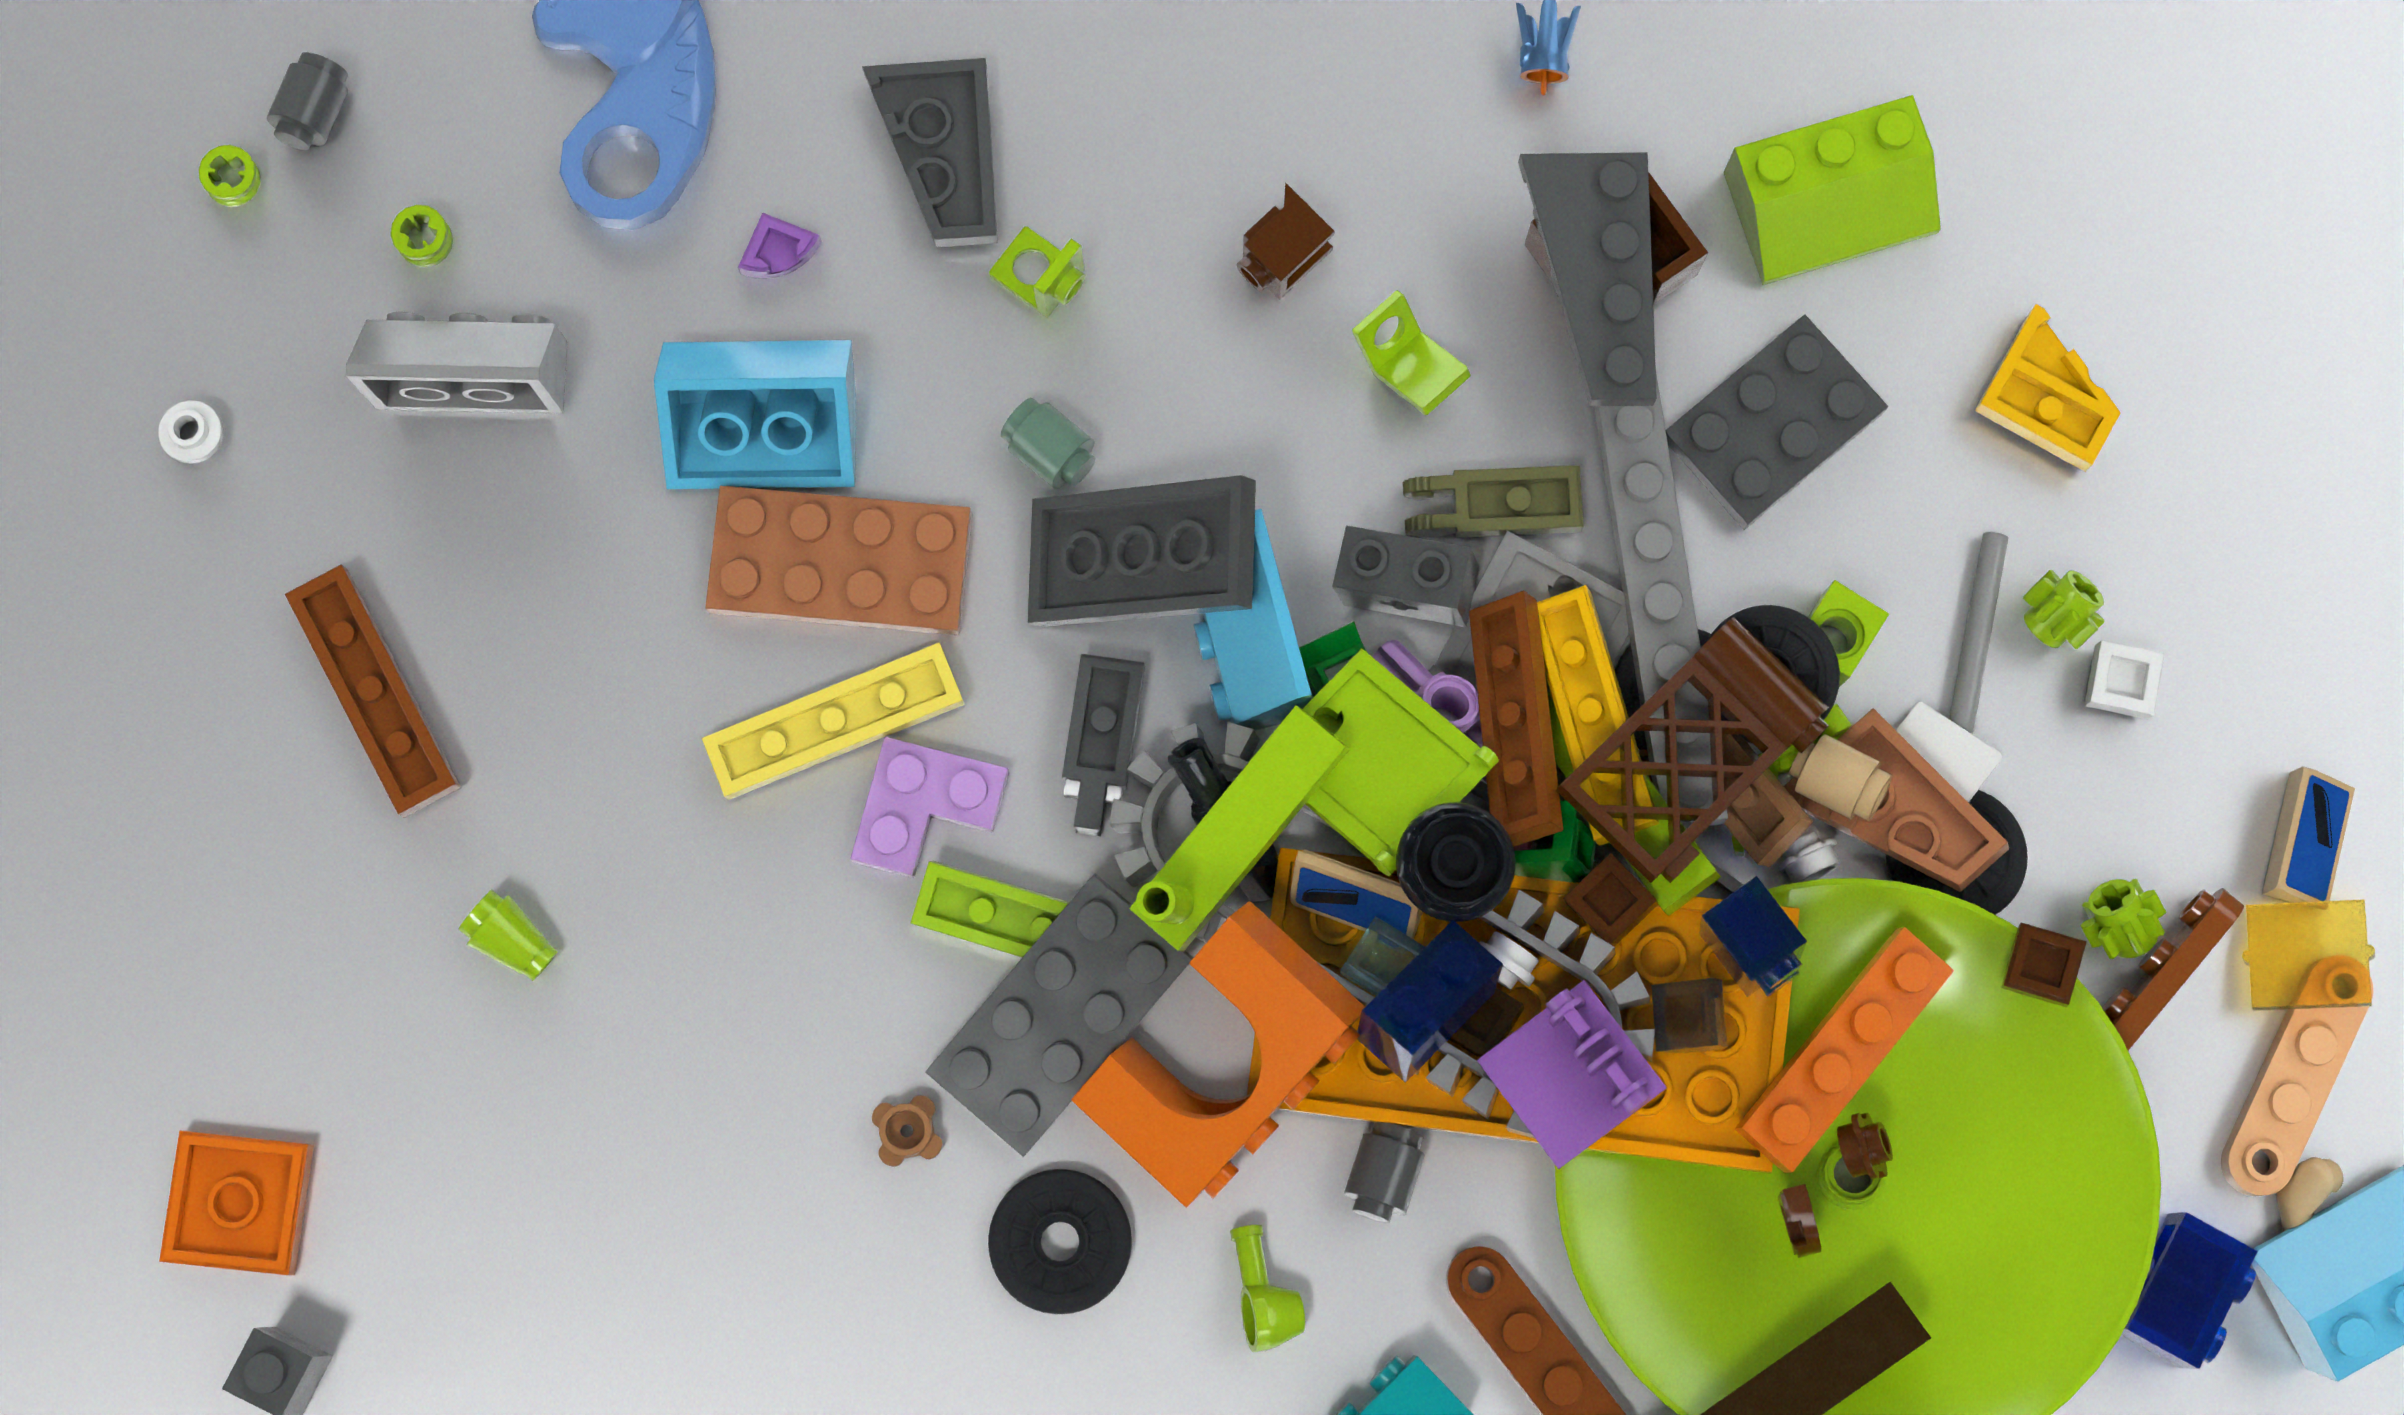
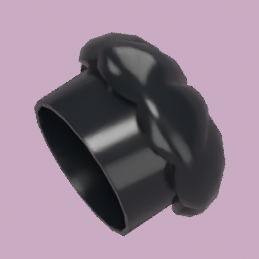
(1455, 862)

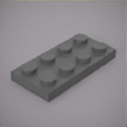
(1142, 552)
(1058, 1015)

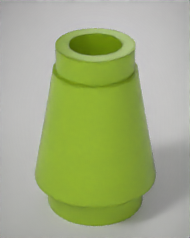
(507, 935)

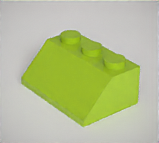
(1835, 189)

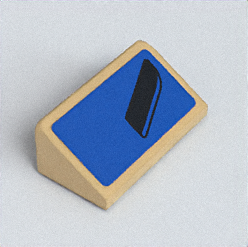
(2308, 837)
(1350, 894)

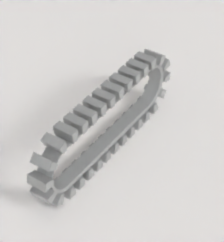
(1239, 748)

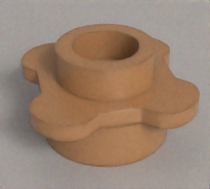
(890, 1122)

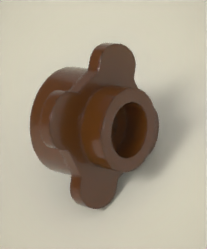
(1865, 1146)

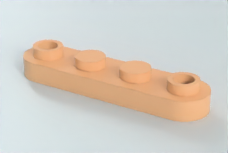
(2289, 1096)

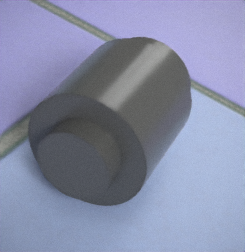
(308, 101)
(1385, 1171)

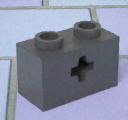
(1406, 576)

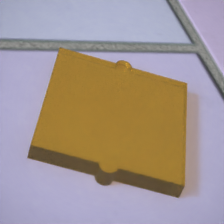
(2308, 955)

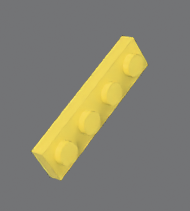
(832, 721)

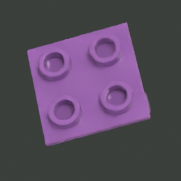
(1571, 1074)

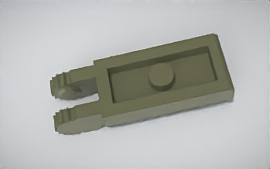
(1500, 501)

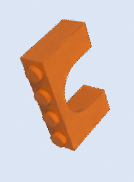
(1297, 1019)

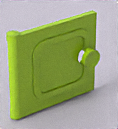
(1397, 760)

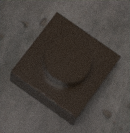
(1489, 1024)

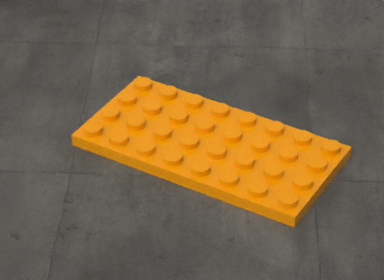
(1682, 1124)

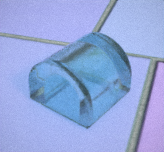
(1379, 956)

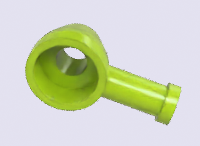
(1268, 1312)

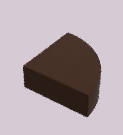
(1799, 1220)

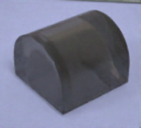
(1689, 1016)

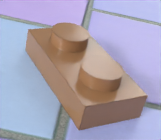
(1765, 814)

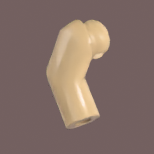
(2307, 1190)

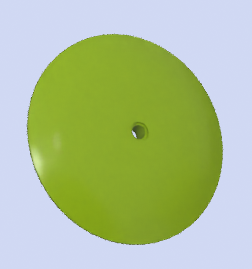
(2003, 1220)

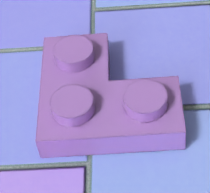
(911, 788)

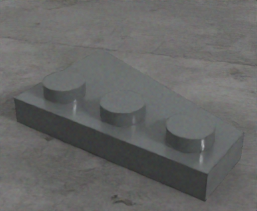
(944, 143)

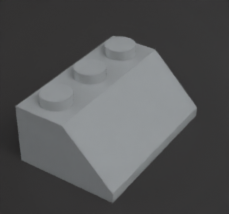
(460, 364)

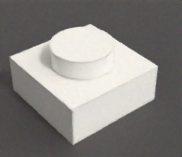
(2124, 679)

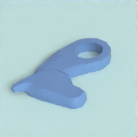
(659, 95)

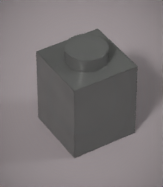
(277, 1372)

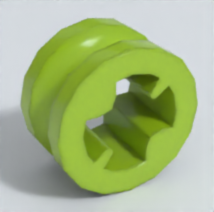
(235, 158)
(412, 218)

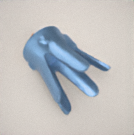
(1546, 49)

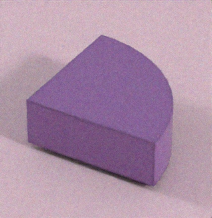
(777, 248)

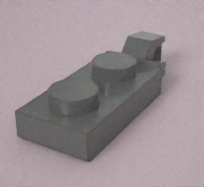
(1101, 736)

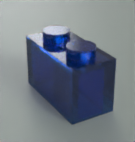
(1754, 939)
(1429, 1001)
(2189, 1291)

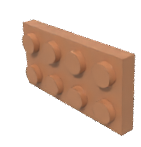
(839, 560)

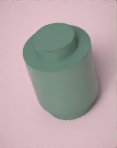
(1049, 443)

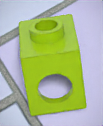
(1057, 283)
(1410, 360)

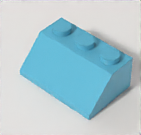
(757, 414)
(1255, 649)
(2341, 1279)

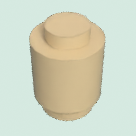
(1841, 778)

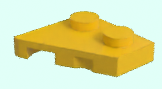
(2049, 395)

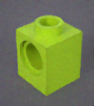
(1854, 617)

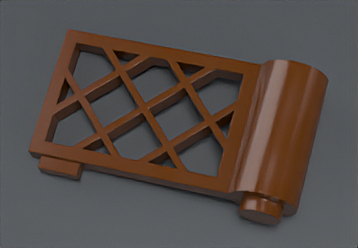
(1758, 700)

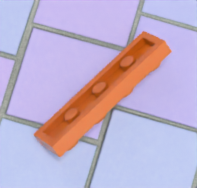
(1844, 1050)

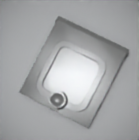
(1526, 567)

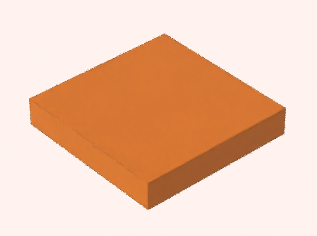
(236, 1203)

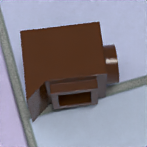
(1284, 246)

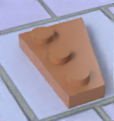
(1921, 814)

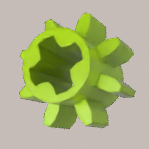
(2063, 609)
(2123, 918)

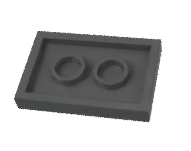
(1774, 421)

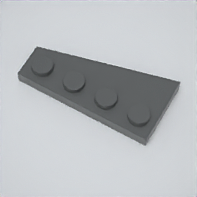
(1599, 253)

